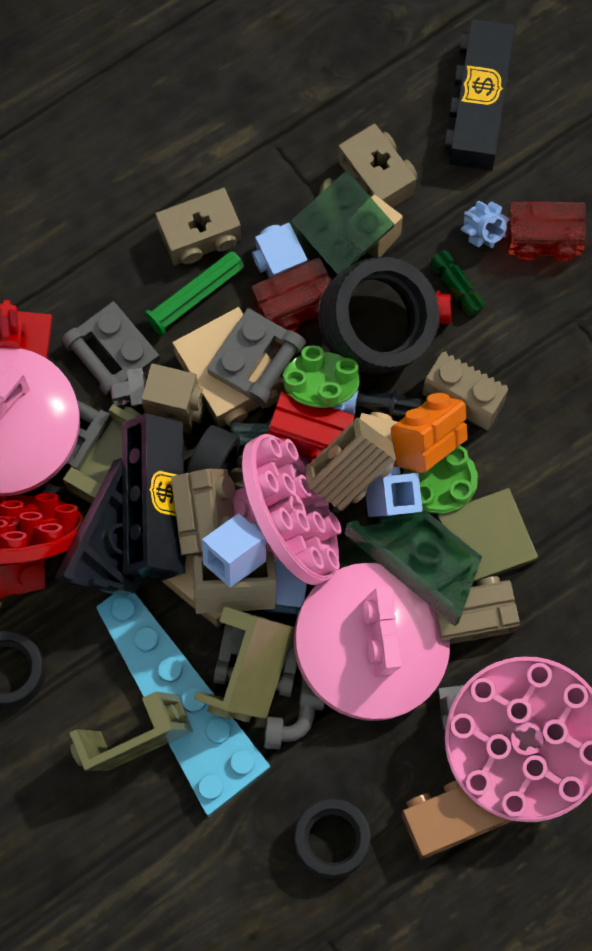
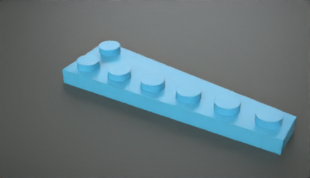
(217, 753)

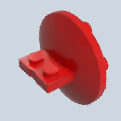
(29, 533)

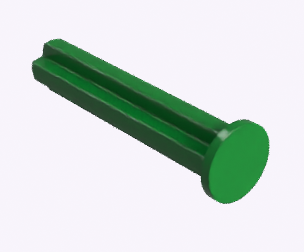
(194, 292)

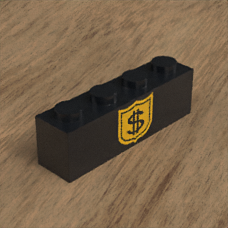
(481, 94)
(150, 531)

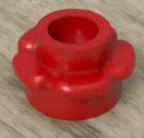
(444, 302)

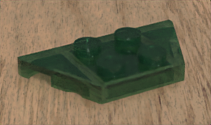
(423, 558)

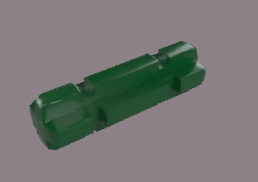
(457, 283)

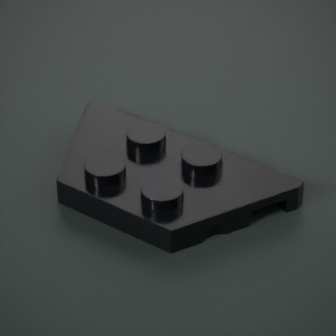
(97, 549)

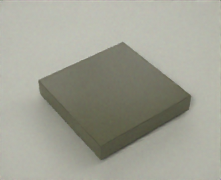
(494, 531)

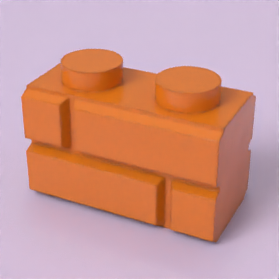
(429, 432)

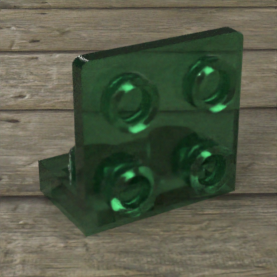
(343, 223)

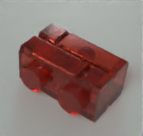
(546, 229)
(292, 294)

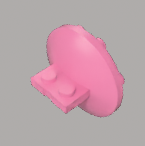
(35, 421)
(283, 510)
(369, 644)
(523, 739)

